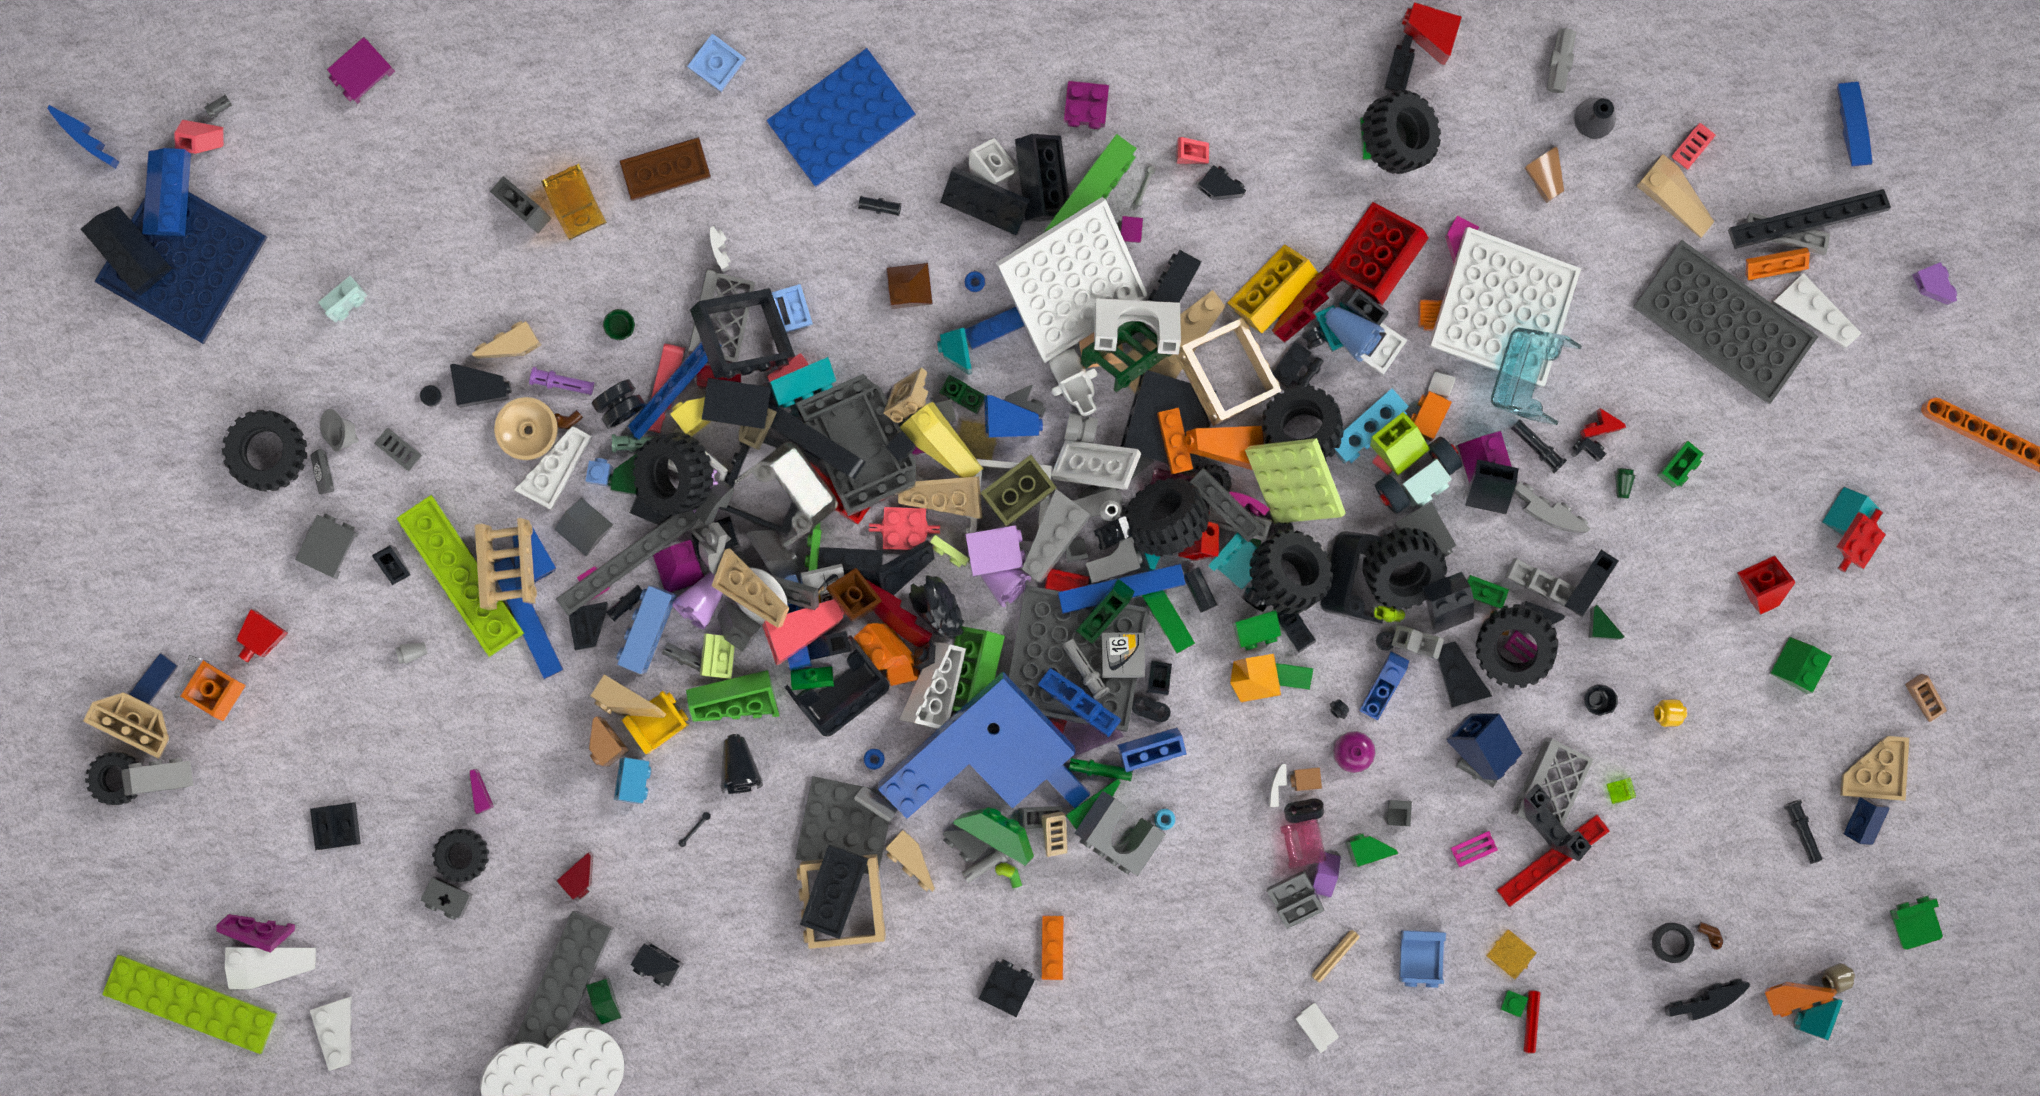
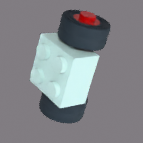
(1426, 482)

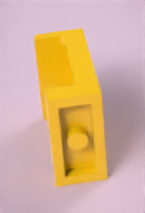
(655, 731)

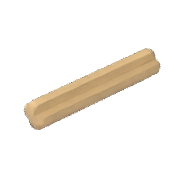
(1335, 956)

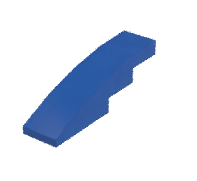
(1855, 124)
(79, 132)
(1079, 702)

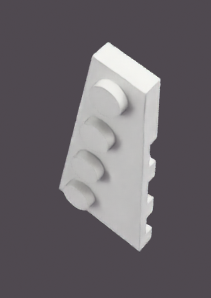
(1817, 311)
(554, 470)

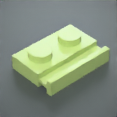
(942, 547)
(716, 657)

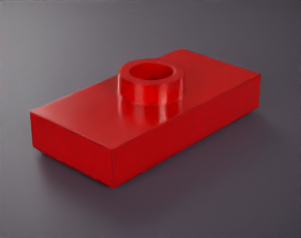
(1064, 581)

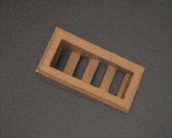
(1912, 687)

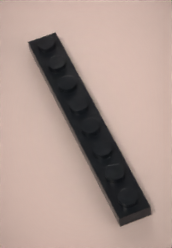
(1809, 218)

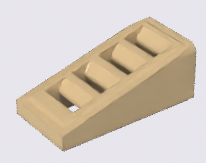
(1047, 828)

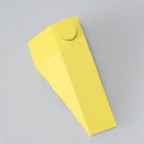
(939, 440)

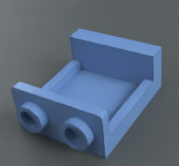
(1422, 958)

